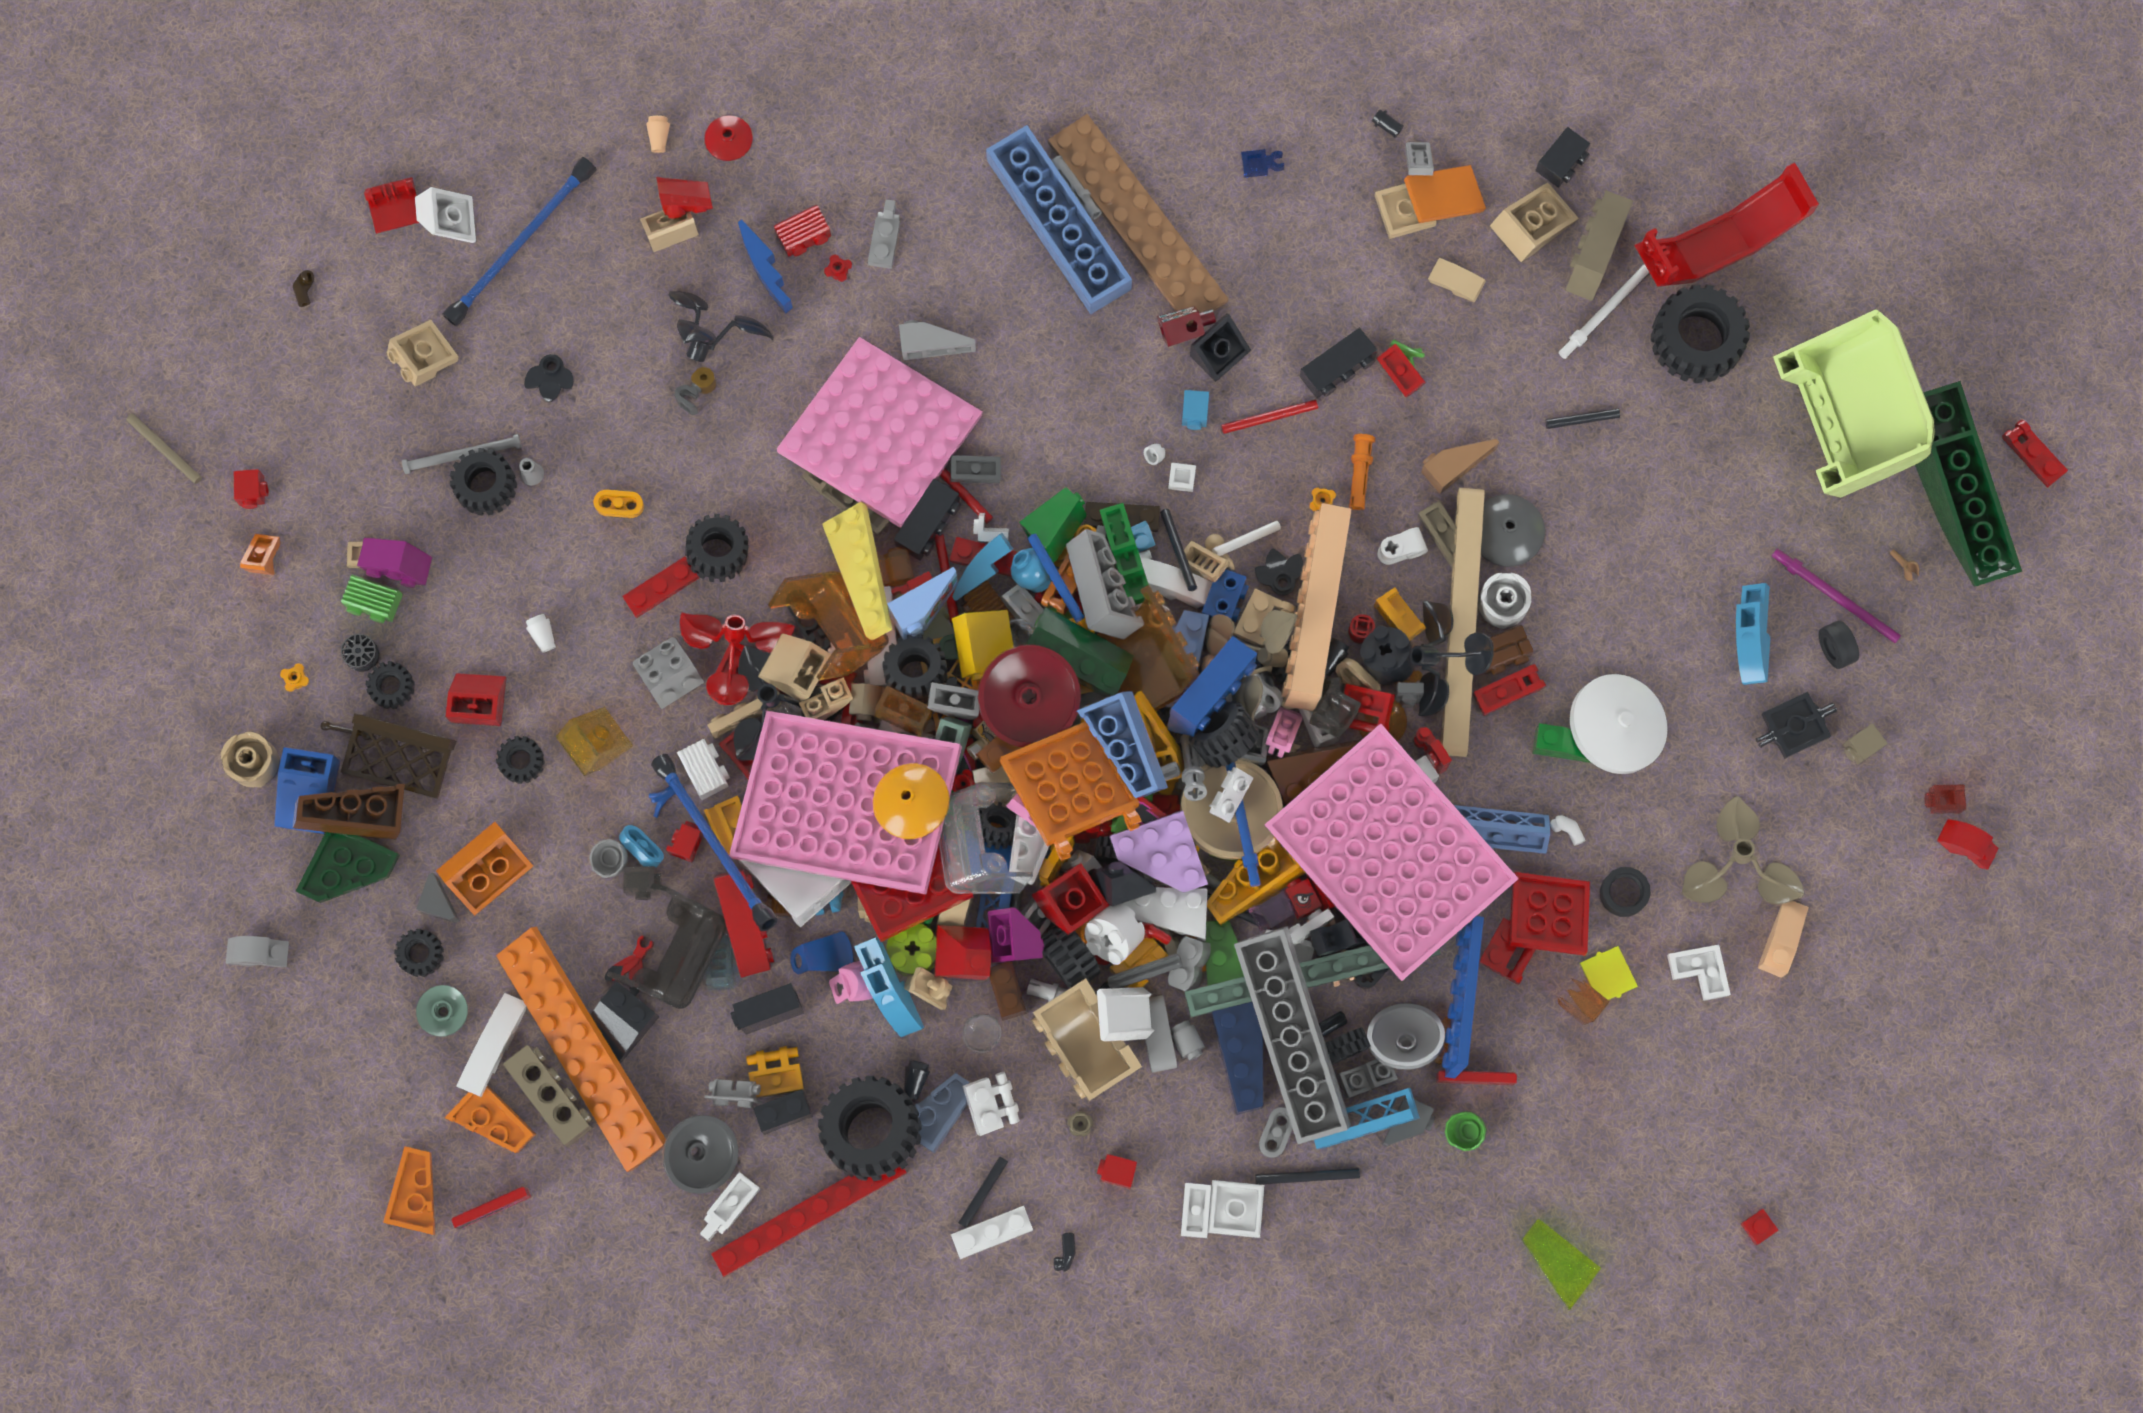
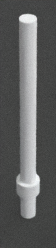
(1579, 337)

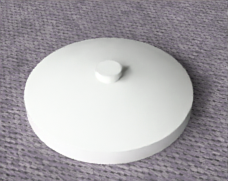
(1618, 724)

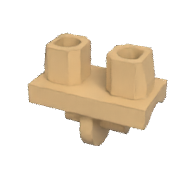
(929, 988)

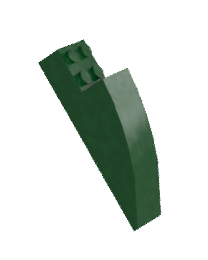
(1964, 491)

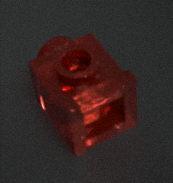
(1953, 795)

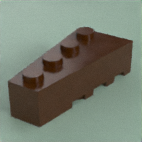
(1301, 768)
(353, 812)

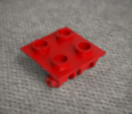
(392, 204)

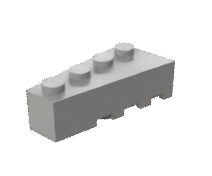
(1101, 586)

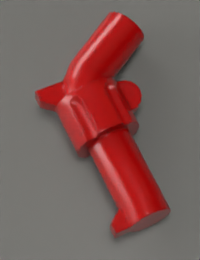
(1154, 932)

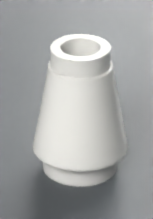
(541, 632)

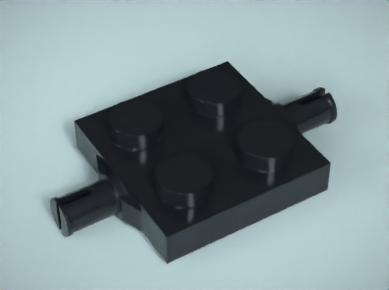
(1796, 725)

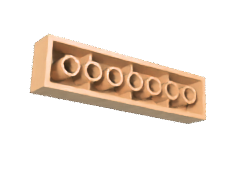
(1316, 607)

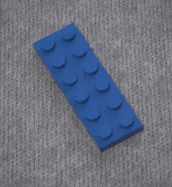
(1464, 992)

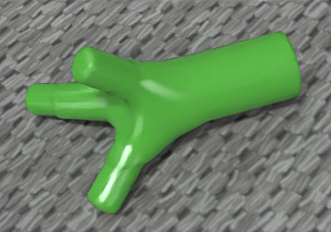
(1409, 352)

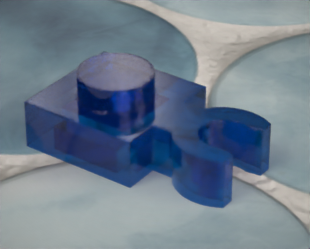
(1256, 162)

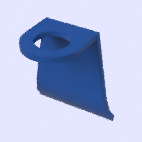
(823, 954)

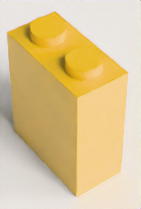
(980, 639)

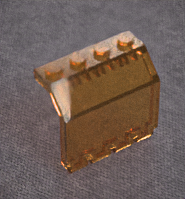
(1160, 660)

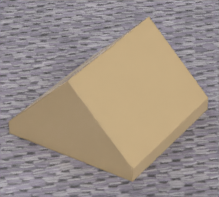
(667, 231)

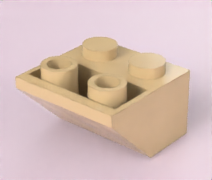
(794, 666)

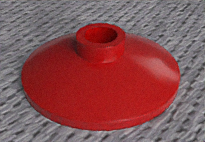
(732, 147)

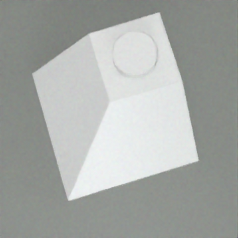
(446, 214)

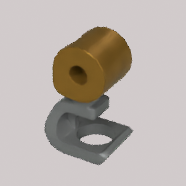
(702, 382)

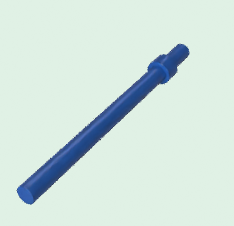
(1250, 859)

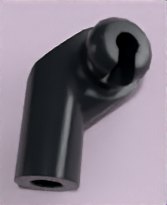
(1069, 1251)

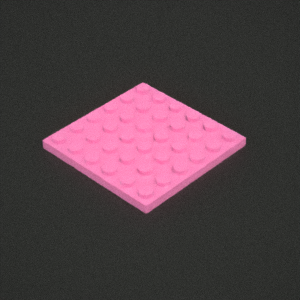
(879, 432)

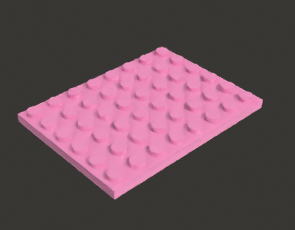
(814, 802)
(1391, 852)

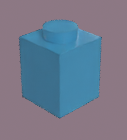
(1195, 409)

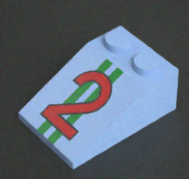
(917, 608)

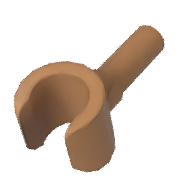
(1909, 567)

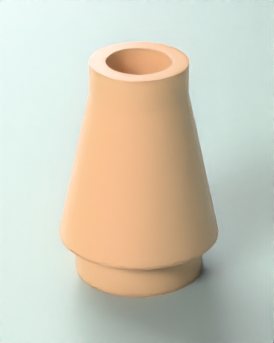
(658, 132)

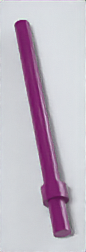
(1795, 566)

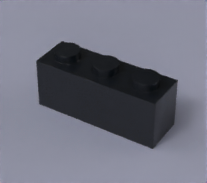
(1338, 363)
(928, 519)

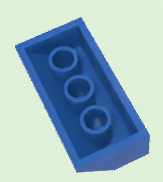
(1212, 687)

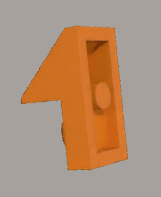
(260, 554)

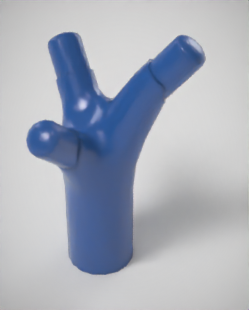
(661, 798)

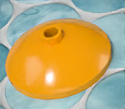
(919, 813)

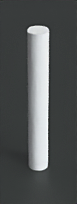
(1247, 538)

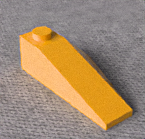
(1236, 895)

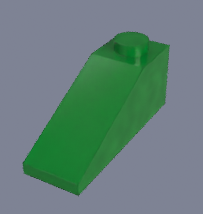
(1556, 742)

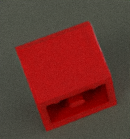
(476, 699)

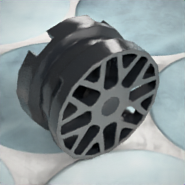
(360, 652)

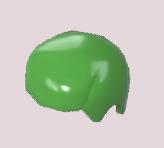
(1465, 1131)

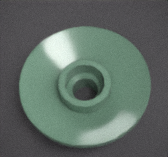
(429, 1009)

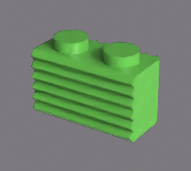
(371, 598)

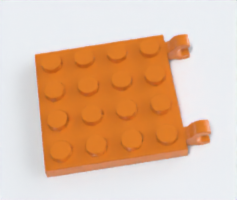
(1069, 786)

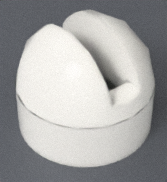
(1151, 450)

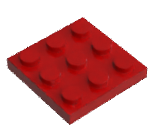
(1550, 914)

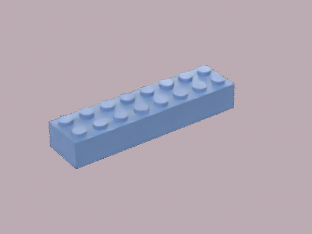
(1059, 219)

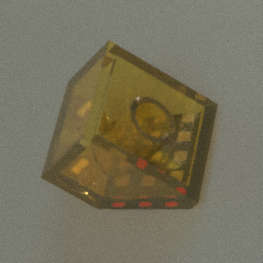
(593, 740)

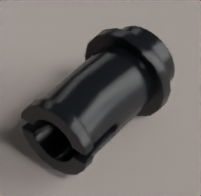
(1387, 123)

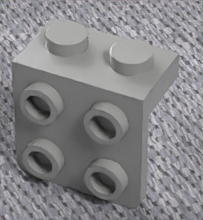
(667, 672)

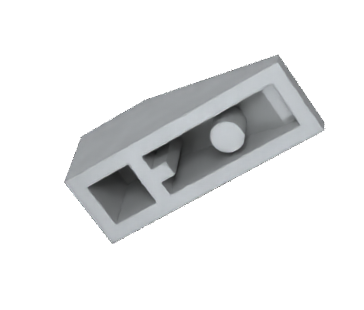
(927, 340)

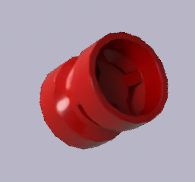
(1359, 632)

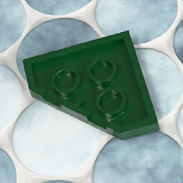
(345, 865)

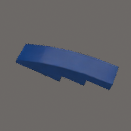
(762, 261)

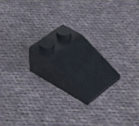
(622, 1020)

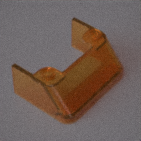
(829, 602)

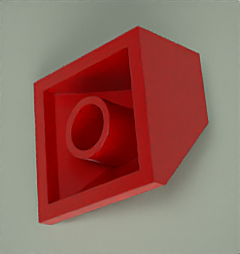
(962, 952)

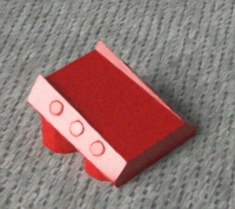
(683, 196)

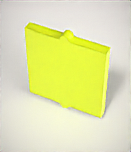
(1609, 973)

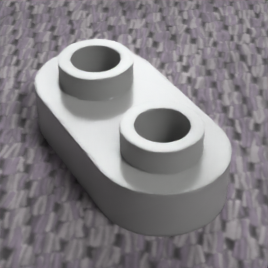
(1275, 1132)

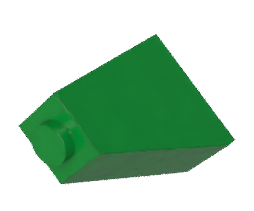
(1056, 521)

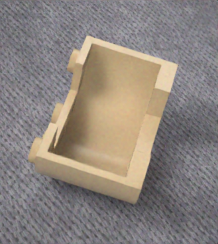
(1074, 1035)

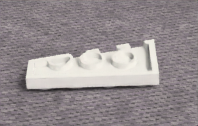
(1027, 849)
(1173, 910)

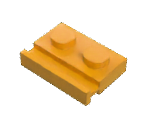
(724, 820)

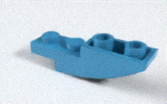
(1752, 634)
(887, 989)

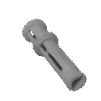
(1192, 770)

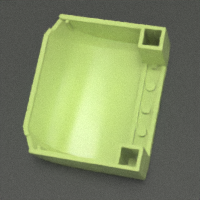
(1861, 402)

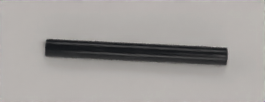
(1178, 550)
(1307, 1176)

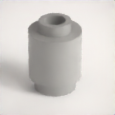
(1187, 1040)

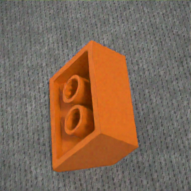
(484, 868)

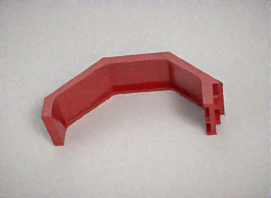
(1731, 235)

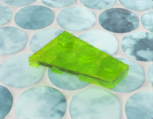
(1560, 1261)

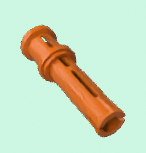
(1361, 460)

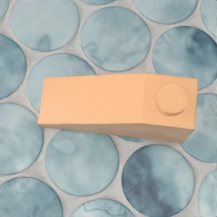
(1783, 939)

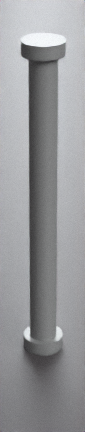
(450, 456)

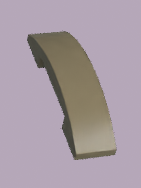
(843, 501)

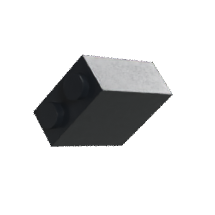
(767, 1009)

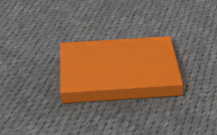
(1445, 194)

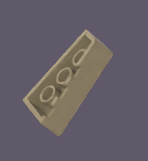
(1598, 244)

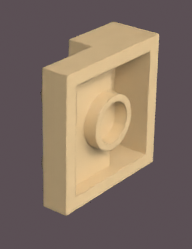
(421, 353)

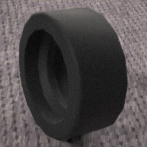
(1631, 873)

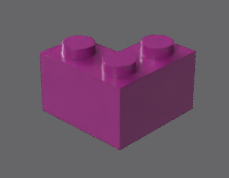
(396, 560)

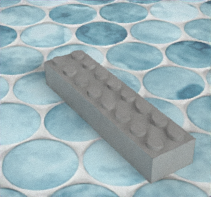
(1292, 1035)

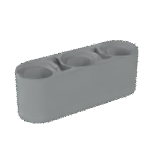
(1160, 1042)

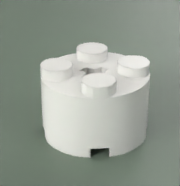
(1501, 587)
(1114, 933)

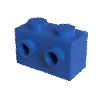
(1225, 595)

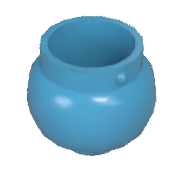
(1029, 571)

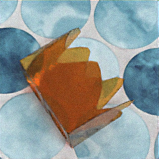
(1588, 1001)

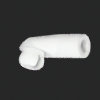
(1570, 826)

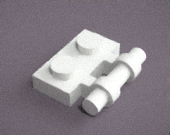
(983, 1106)

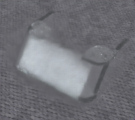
(962, 846)

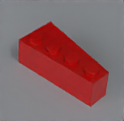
(744, 934)

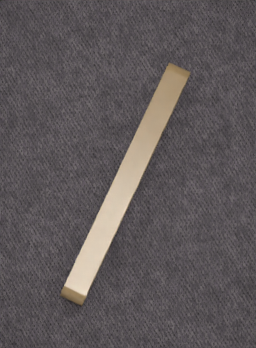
(1464, 609)

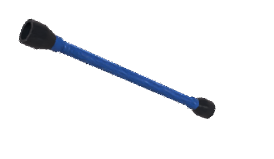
(581, 172)
(761, 913)

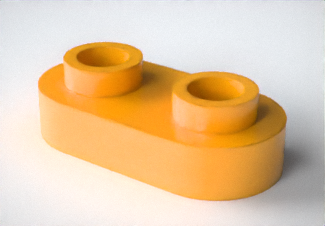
(619, 503)

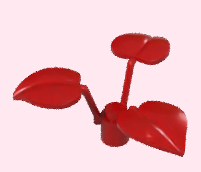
(702, 630)

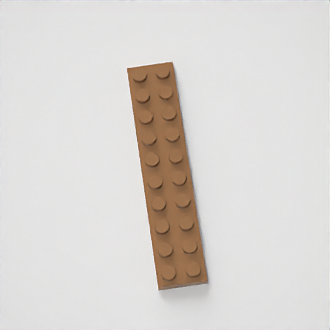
(1137, 218)

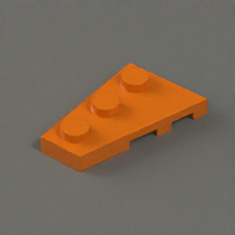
(492, 1119)
(412, 1193)

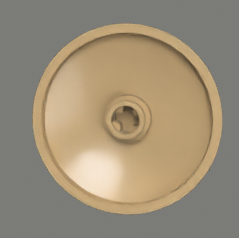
(1222, 838)

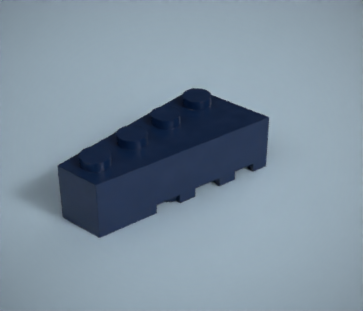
(1242, 1054)

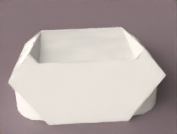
(1124, 1014)

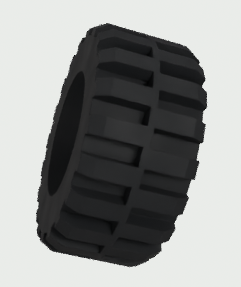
(1710, 305)
(852, 1101)

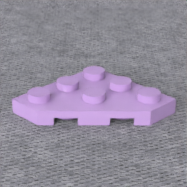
(1162, 851)

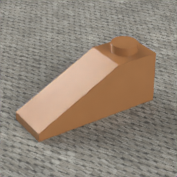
(1453, 463)

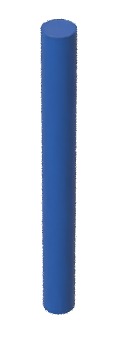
(1055, 577)

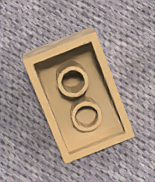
(1533, 221)

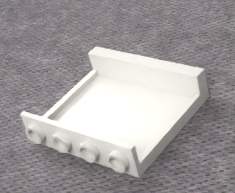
(797, 891)

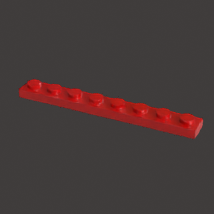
(797, 1220)

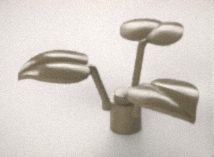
(1275, 630)
(1740, 823)

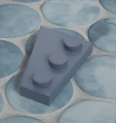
(941, 1111)

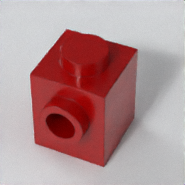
(250, 488)

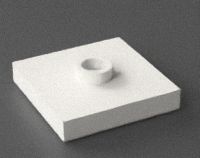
(1236, 1209)

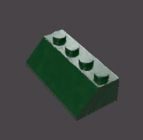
(1094, 660)

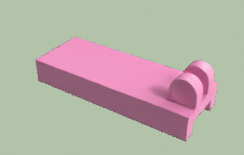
(1283, 731)

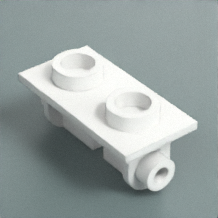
(1234, 787)

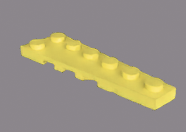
(857, 559)

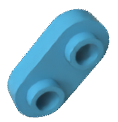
(641, 846)

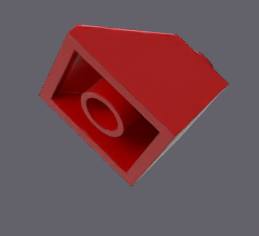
(1070, 899)

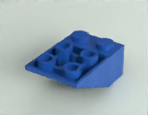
(301, 775)

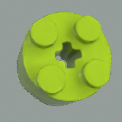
(901, 958)

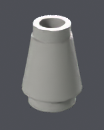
(530, 472)

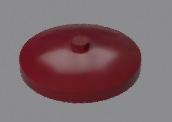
(1028, 694)

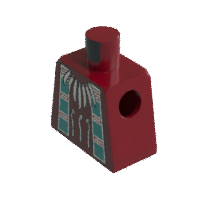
(1174, 326)

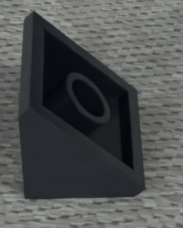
(1219, 348)

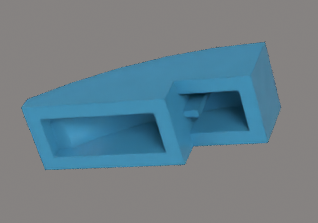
(982, 565)

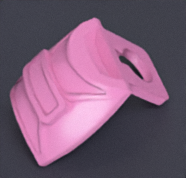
(853, 984)

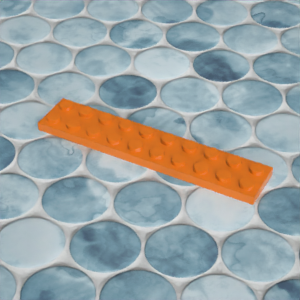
(581, 1049)

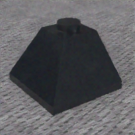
(1121, 883)

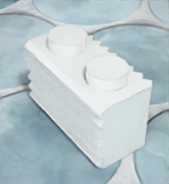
(703, 768)

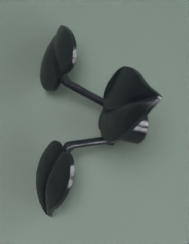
(702, 338)
(1478, 653)
(749, 730)

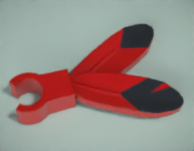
(631, 963)

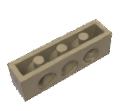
(519, 1068)

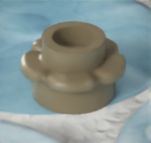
(1080, 1116)

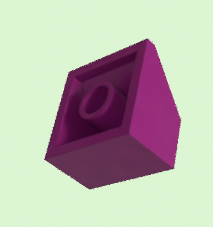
(1013, 936)

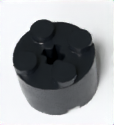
(1387, 655)

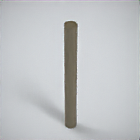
(163, 448)

